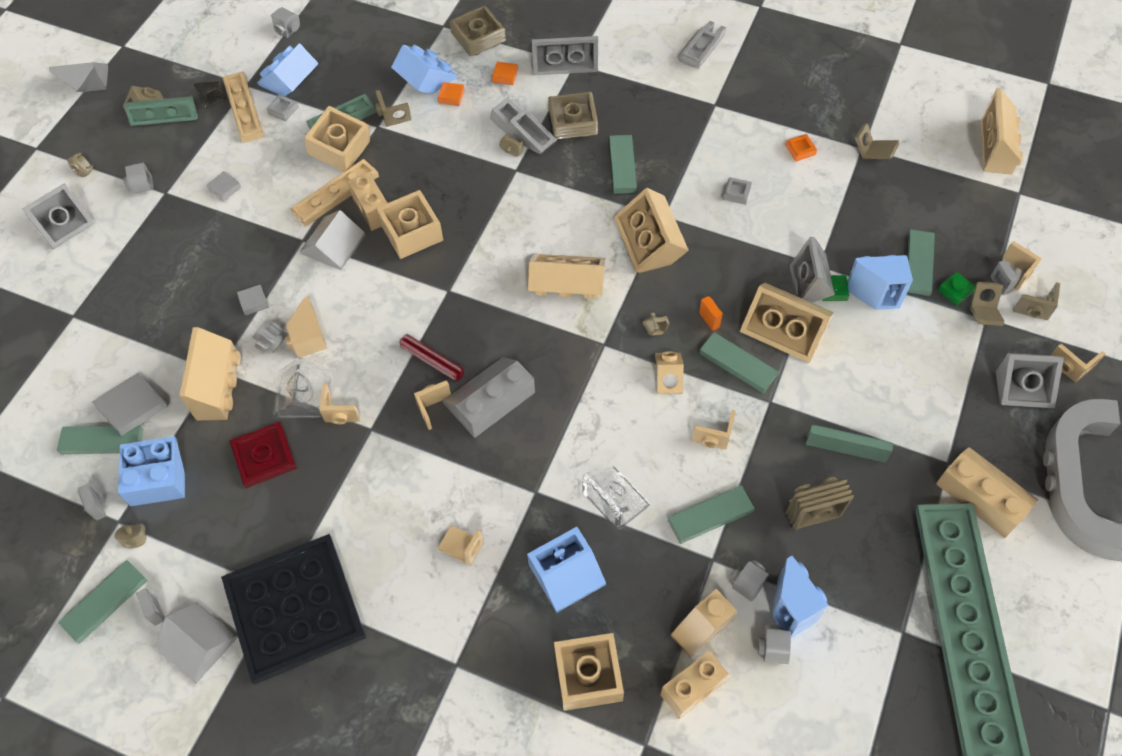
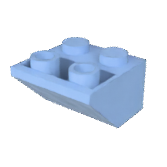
(422, 69)
(287, 70)
(880, 280)
(151, 471)
(566, 569)
(796, 599)

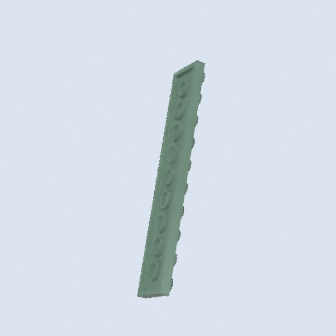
(970, 632)

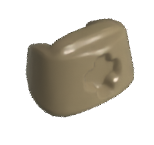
(511, 145)
(79, 165)
(656, 325)
(131, 536)

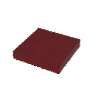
(262, 454)

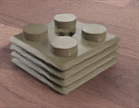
(477, 30)
(573, 115)
(818, 503)

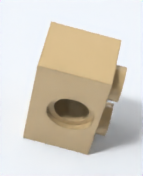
(367, 198)
(694, 684)

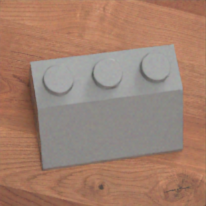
(565, 55)
(491, 395)

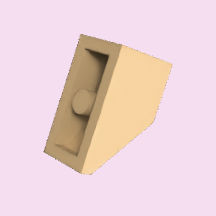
(304, 331)
(704, 623)

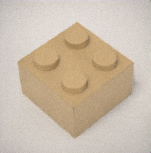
(337, 139)
(410, 224)
(588, 671)

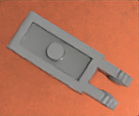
(702, 45)

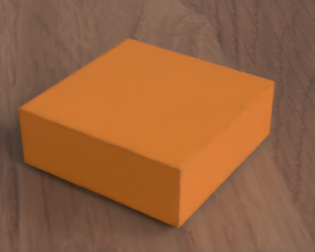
(505, 73)
(451, 93)
(801, 147)
(710, 313)

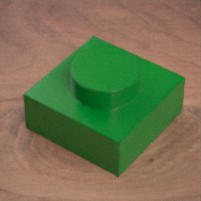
(956, 288)
(840, 289)

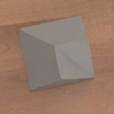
(83, 76)

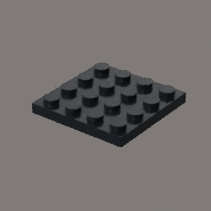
(292, 608)

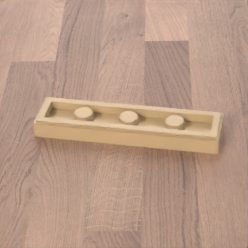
(243, 107)
(330, 194)

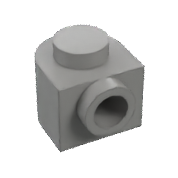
(285, 22)
(138, 178)
(750, 579)
(775, 645)

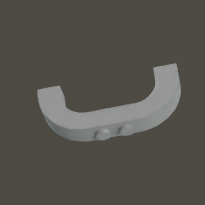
(1065, 478)

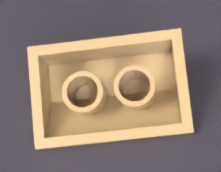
(1001, 135)
(650, 232)
(566, 275)
(786, 322)
(209, 375)
(995, 496)

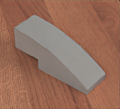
(522, 126)

